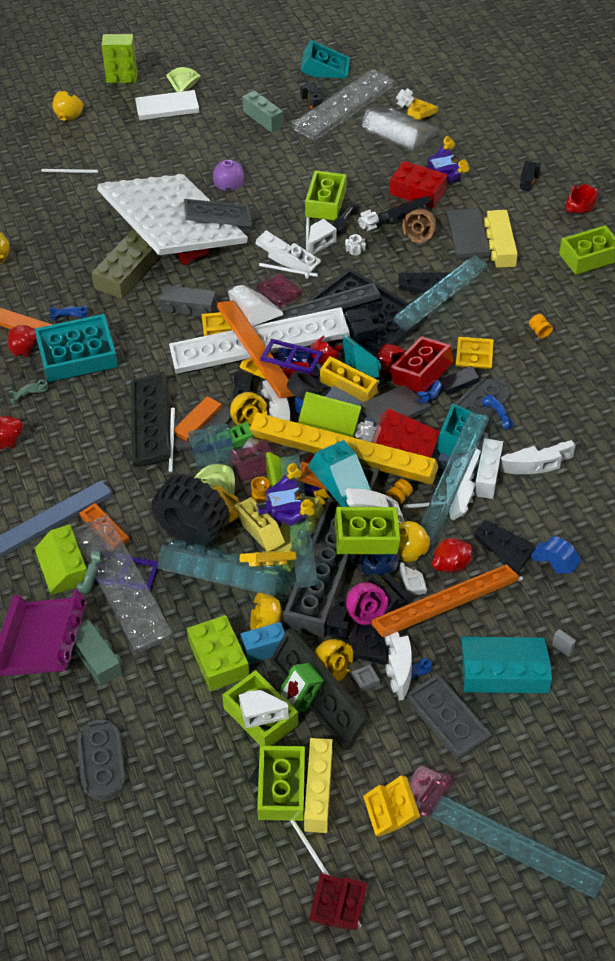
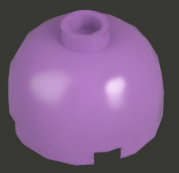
(228, 175)

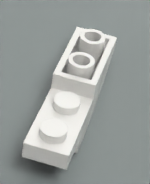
(287, 255)
(277, 407)
(533, 461)
(465, 491)
(369, 498)
(399, 663)

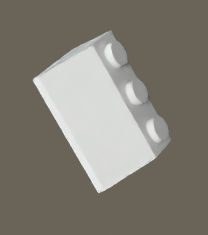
(253, 305)

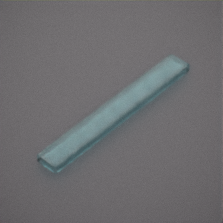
(440, 292)
(453, 476)
(301, 536)
(518, 846)

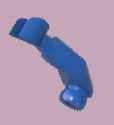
(80, 312)
(432, 394)
(491, 400)
(421, 668)

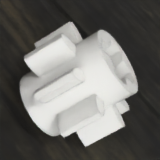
(404, 97)
(368, 220)
(355, 244)
(365, 431)

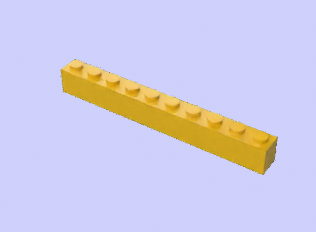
(368, 453)

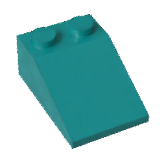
(324, 62)
(338, 470)

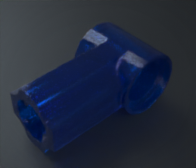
(283, 354)

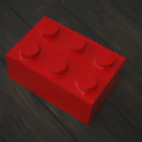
(416, 181)
(422, 364)
(405, 434)

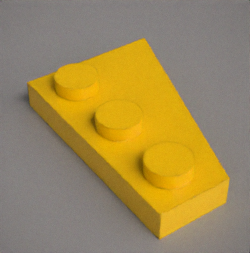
(268, 558)

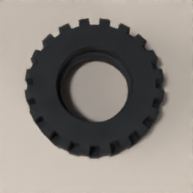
(190, 510)

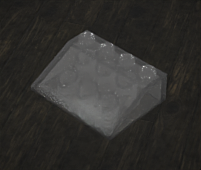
(398, 127)

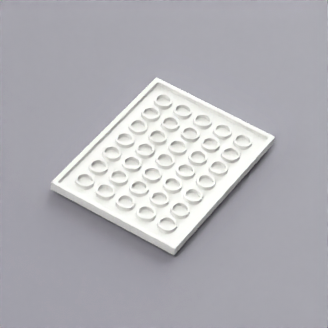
(157, 214)

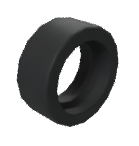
(301, 383)

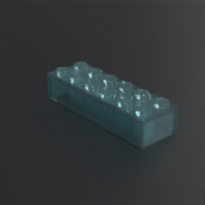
(221, 567)

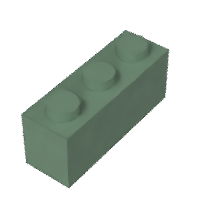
(263, 111)
(97, 653)

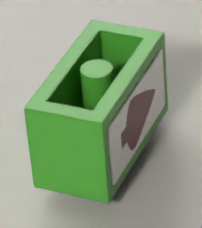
(301, 686)

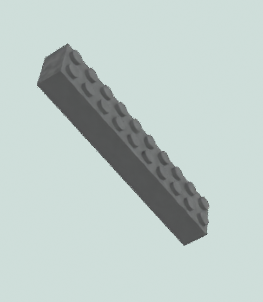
(311, 605)

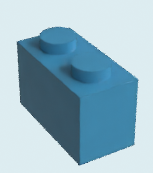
(261, 642)

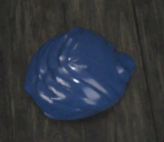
(380, 563)

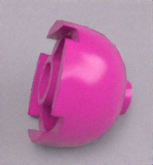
(366, 602)

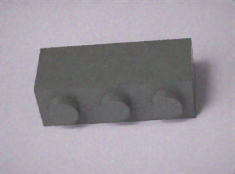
(187, 301)

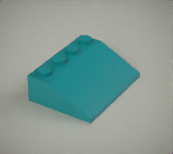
(76, 347)
(505, 665)

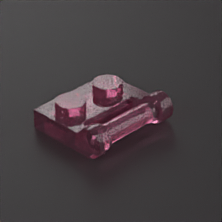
(283, 287)
(253, 466)
(422, 784)

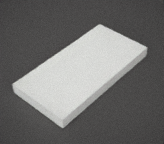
(167, 105)

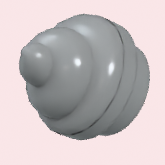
(250, 442)

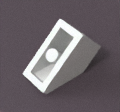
(321, 235)
(261, 708)

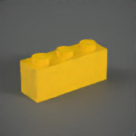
(348, 379)

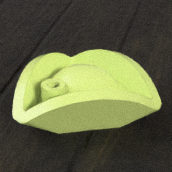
(183, 78)
(218, 475)

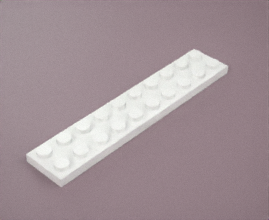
(227, 348)

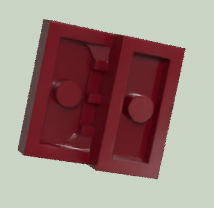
(337, 902)

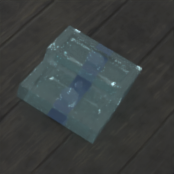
(211, 445)

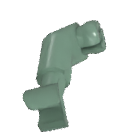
(39, 387)
(86, 586)

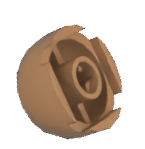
(419, 225)

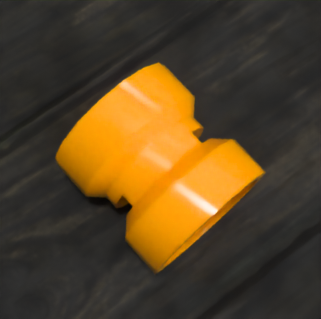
(540, 326)
(259, 487)
(400, 490)

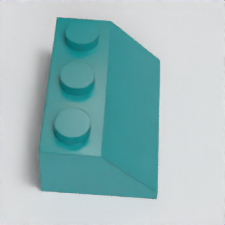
(359, 358)
(451, 429)

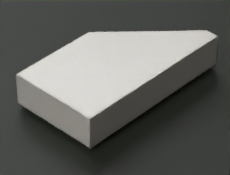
(412, 580)

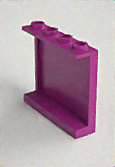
(39, 634)

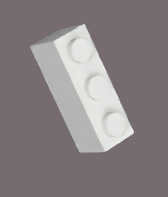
(488, 468)

